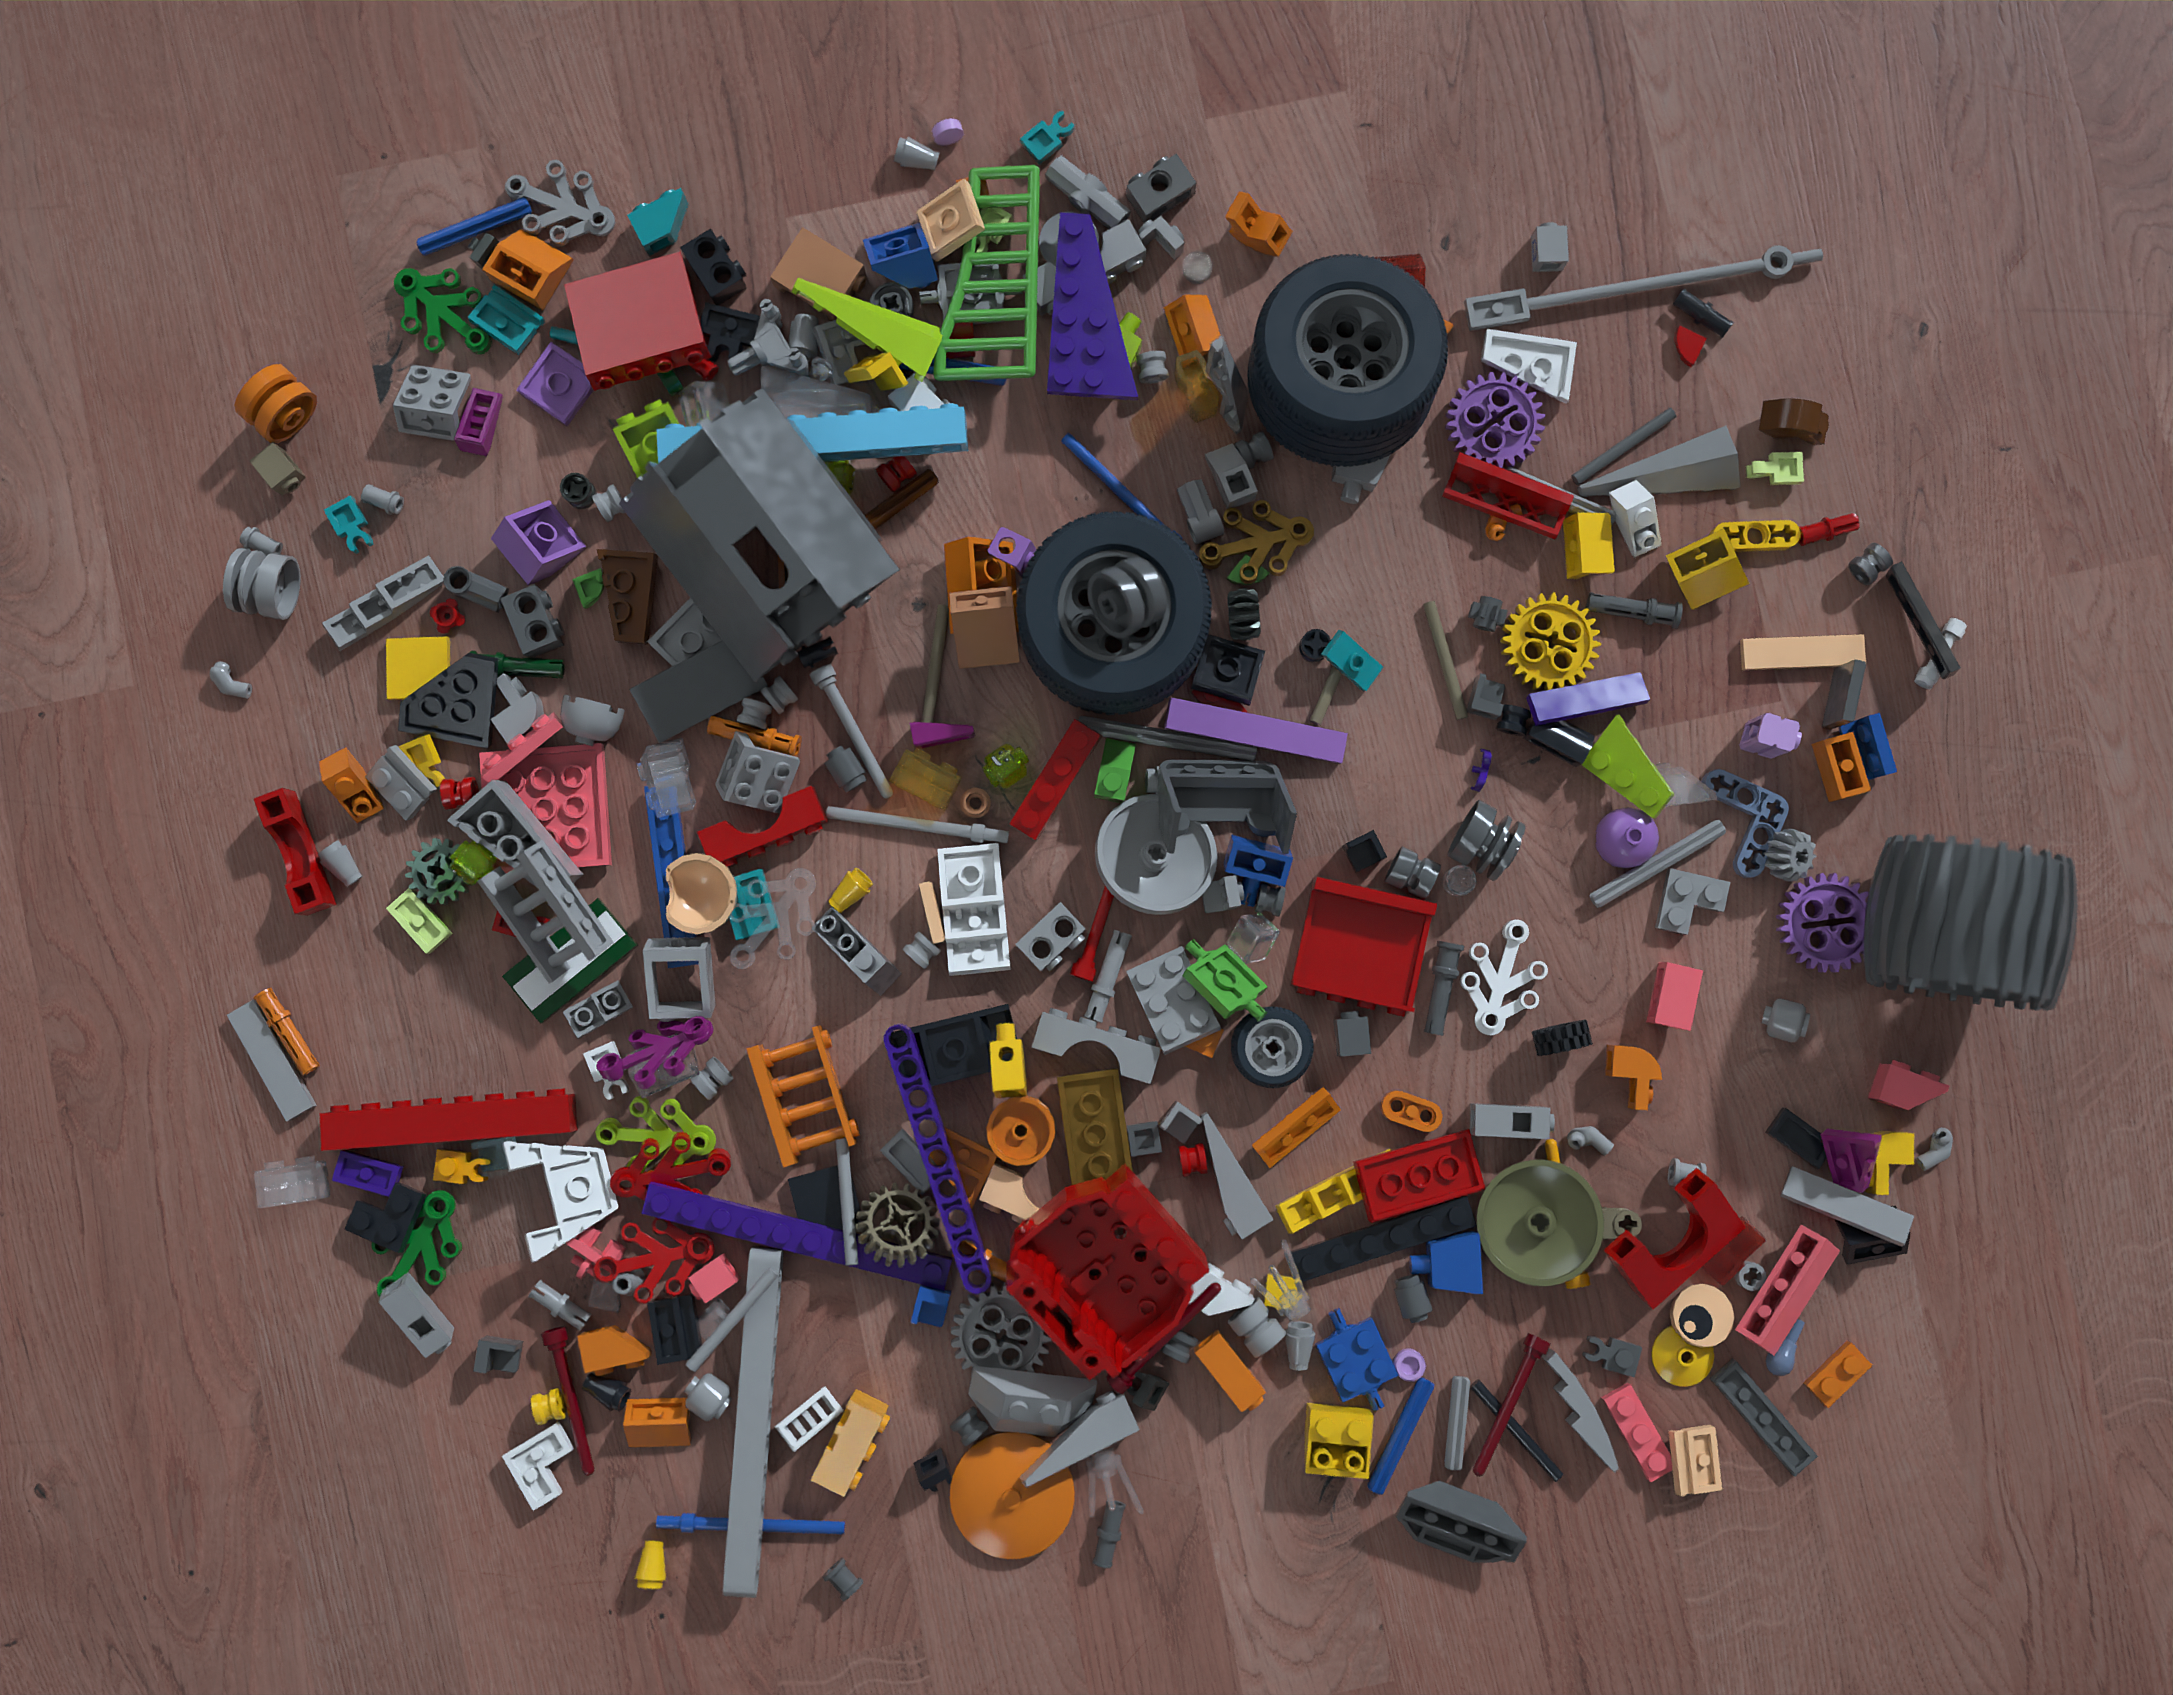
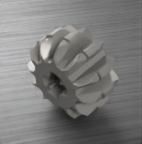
(1790, 855)

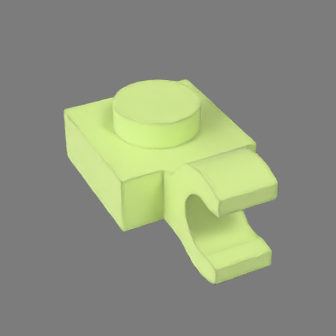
(1782, 468)

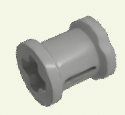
(1678, 1171)

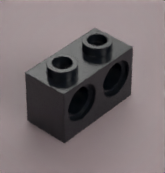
(710, 269)

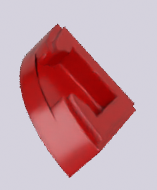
(1688, 345)

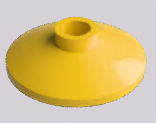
(1668, 1363)

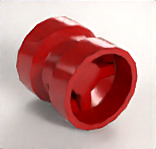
(902, 468)
(457, 793)

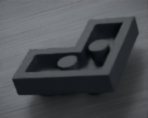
(393, 1224)

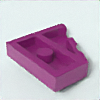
(1851, 1157)

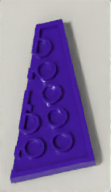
(1085, 333)

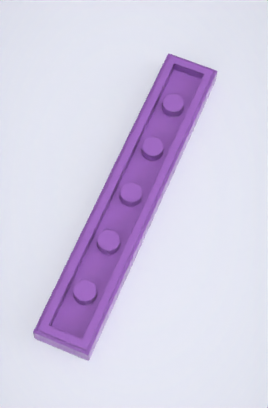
(1255, 730)

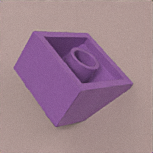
(537, 541)

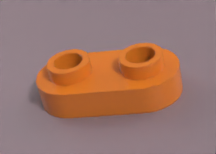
(1410, 1111)

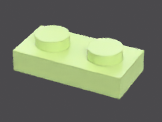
(419, 921)

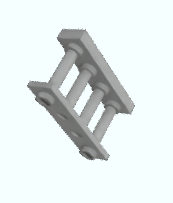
(564, 900)

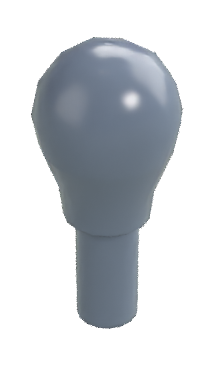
(1784, 1359)

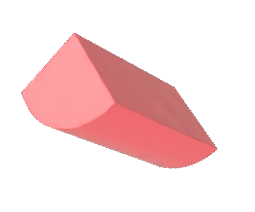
(1674, 996)

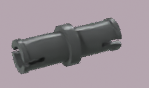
(1108, 1535)

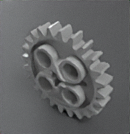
(992, 1355)

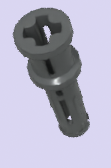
(1648, 611)
(1445, 972)

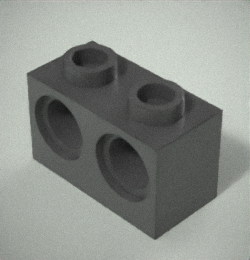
(527, 624)

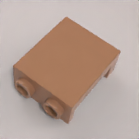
(820, 264)
(984, 627)

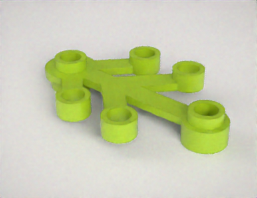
(660, 1132)

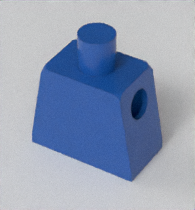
(1451, 1263)

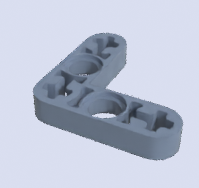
(1757, 810)

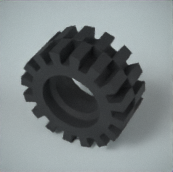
(1562, 1037)

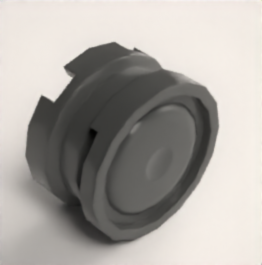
(894, 298)

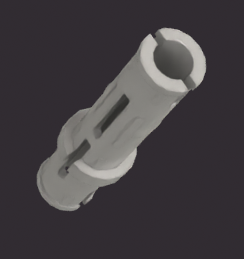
(1107, 977)

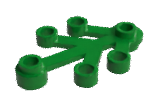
(437, 307)
(422, 1241)

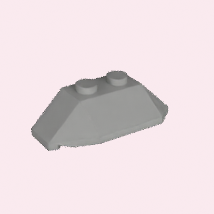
(1030, 1400)

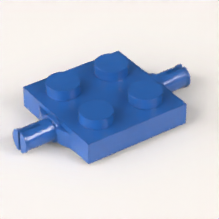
(1356, 1359)

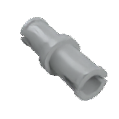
(559, 1305)

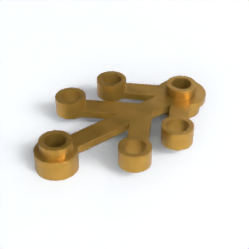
(1260, 540)

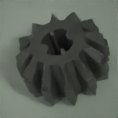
(1244, 614)

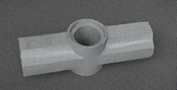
(1086, 193)

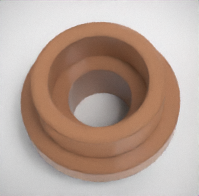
(975, 793)

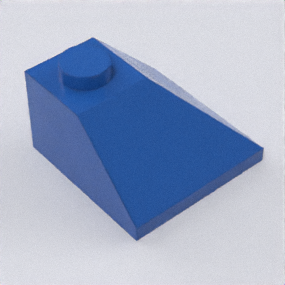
(902, 256)

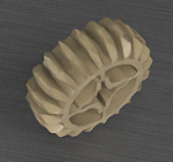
(919, 1213)

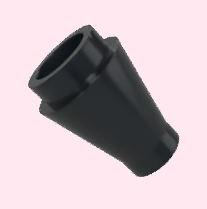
(607, 1391)

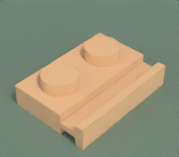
(1695, 1460)

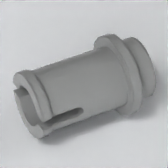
(383, 499)
(253, 539)

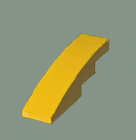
(1320, 1200)

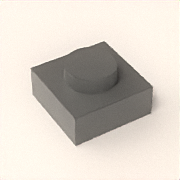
(1144, 1138)

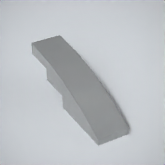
(384, 603)
(1584, 1416)

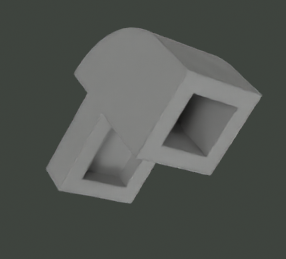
(522, 709)

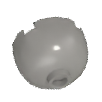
(589, 720)

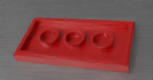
(1419, 1175)

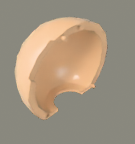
(700, 893)

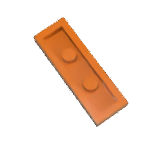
(1296, 1127)

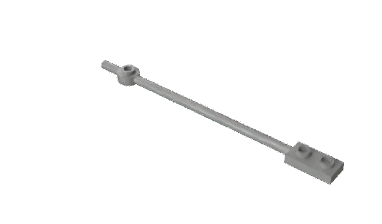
(1514, 305)

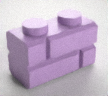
(1770, 735)

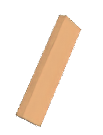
(1801, 652)

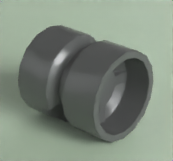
(1412, 873)

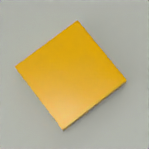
(414, 663)

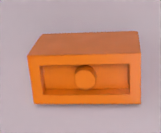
(1192, 323)
(657, 1422)

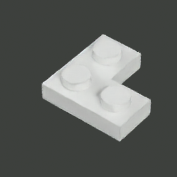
(531, 1461)

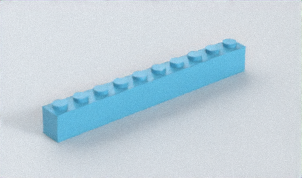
(863, 434)

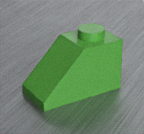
(1114, 770)

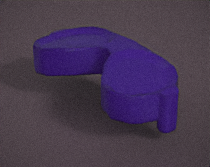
(1483, 770)

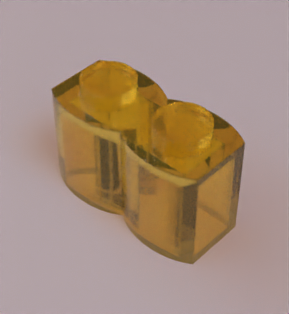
(1192, 380)

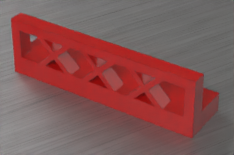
(1510, 487)

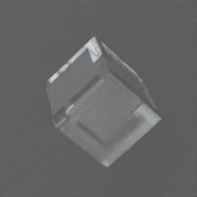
(1252, 938)
(712, 1317)

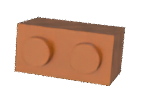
(1841, 767)

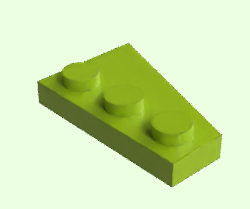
(1627, 769)

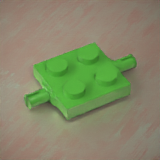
(1225, 981)

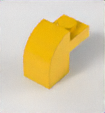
(1894, 1149)

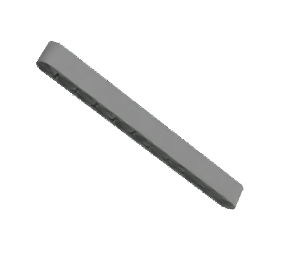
(752, 1429)

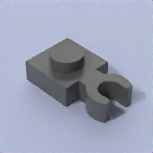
(1617, 1355)

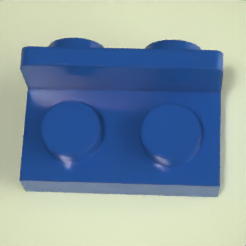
(1872, 745)

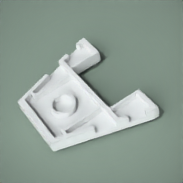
(577, 1189)

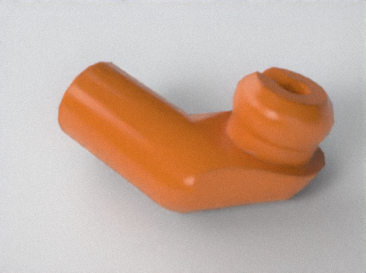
(1495, 527)

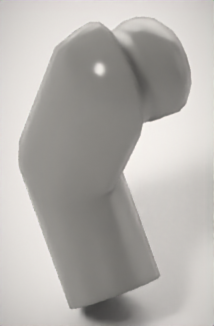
(220, 676)
(1589, 1136)
(1939, 1149)

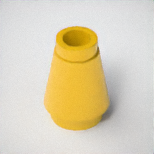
(850, 890)
(651, 1566)

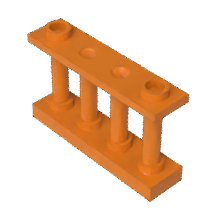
(772, 1089)

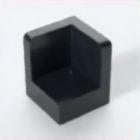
(1364, 851)

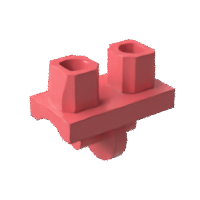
(584, 1245)

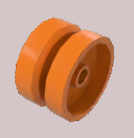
(275, 403)
(1012, 1146)

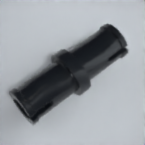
(1703, 313)

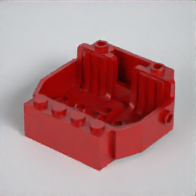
(1131, 1298)

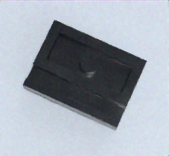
(674, 1328)

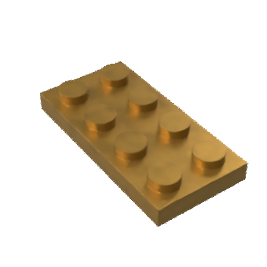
(1094, 1124)

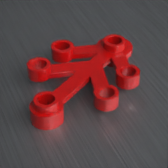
(664, 1171)
(659, 1258)

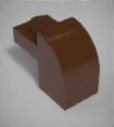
(1794, 419)

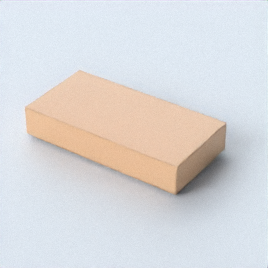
(932, 912)

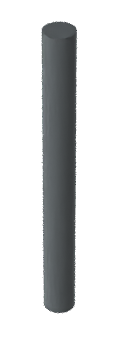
(1623, 446)

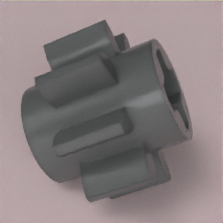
(1487, 613)

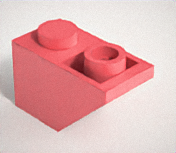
(1903, 1089)

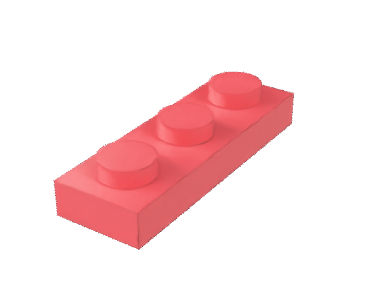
(521, 747)
(1638, 1431)

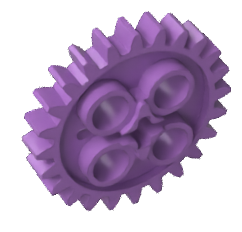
(1479, 400)
(1823, 895)

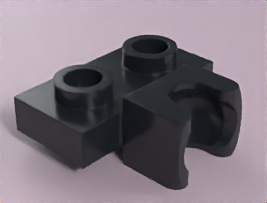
(727, 329)

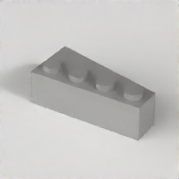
(507, 826)

